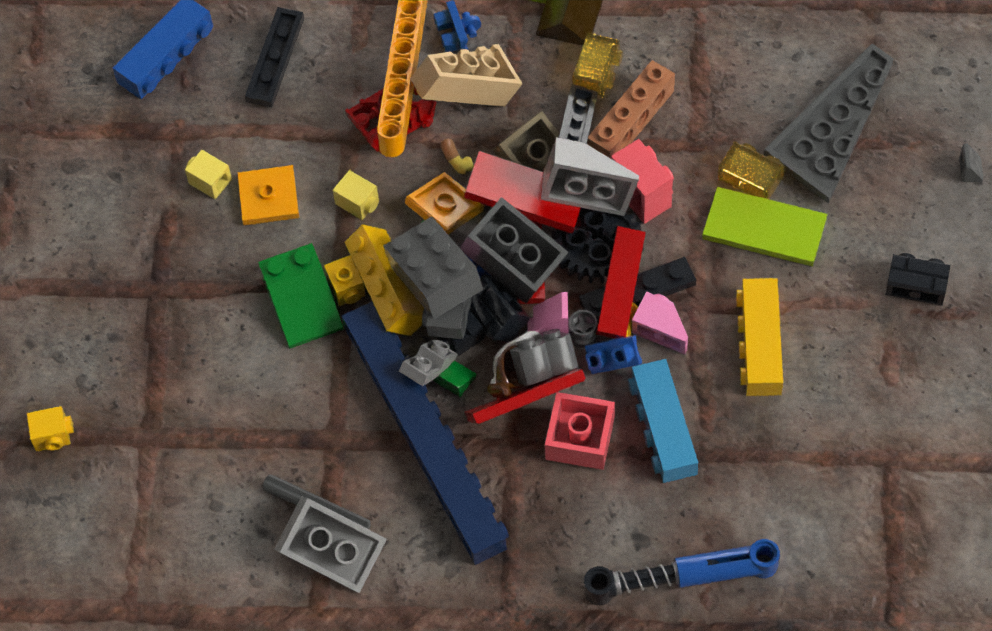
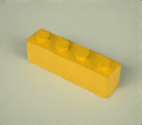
(392, 299)
(761, 337)

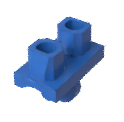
(450, 19)
(612, 354)

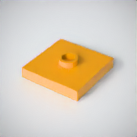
(268, 195)
(444, 202)

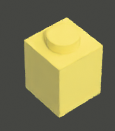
(208, 174)
(356, 195)

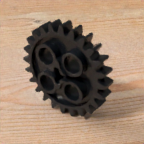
(594, 242)

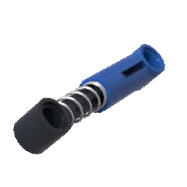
(686, 571)

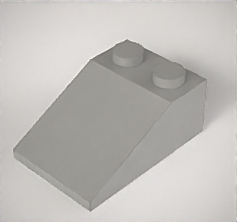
(587, 179)
(330, 544)

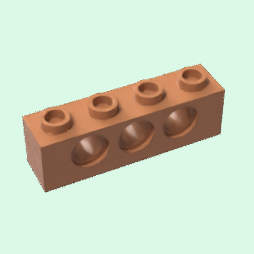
(633, 110)

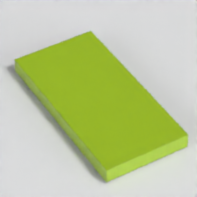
(764, 226)

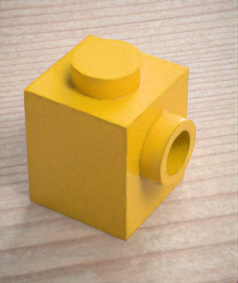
(345, 280)
(49, 428)

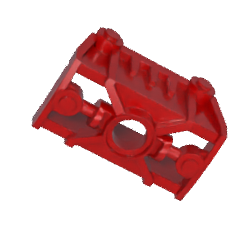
(361, 114)

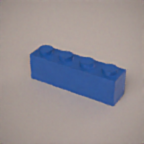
(163, 47)

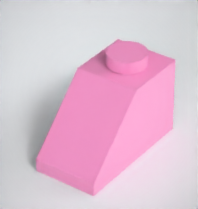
(550, 314)
(659, 322)

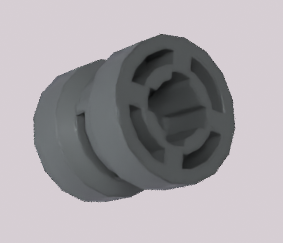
(583, 322)

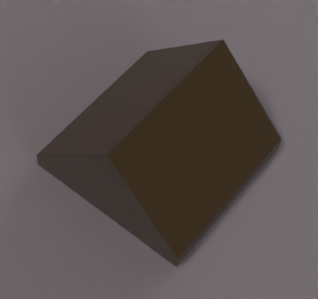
(569, 20)

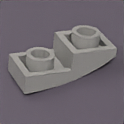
(429, 362)

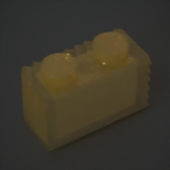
(597, 63)
(751, 170)

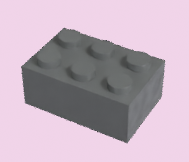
(513, 250)
(433, 267)

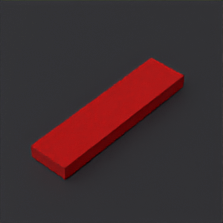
(620, 283)

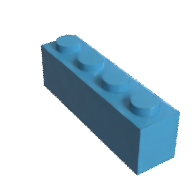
(663, 420)

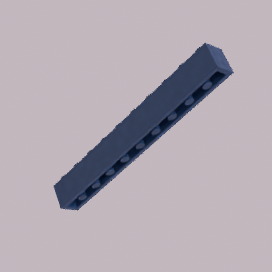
(427, 436)

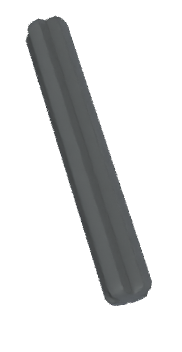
(293, 494)

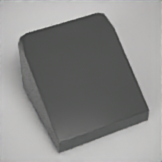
(970, 165)

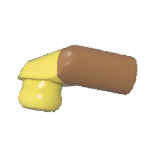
(453, 157)

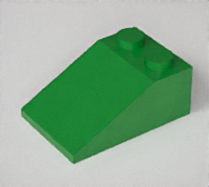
(300, 295)

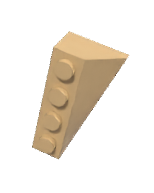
(467, 77)

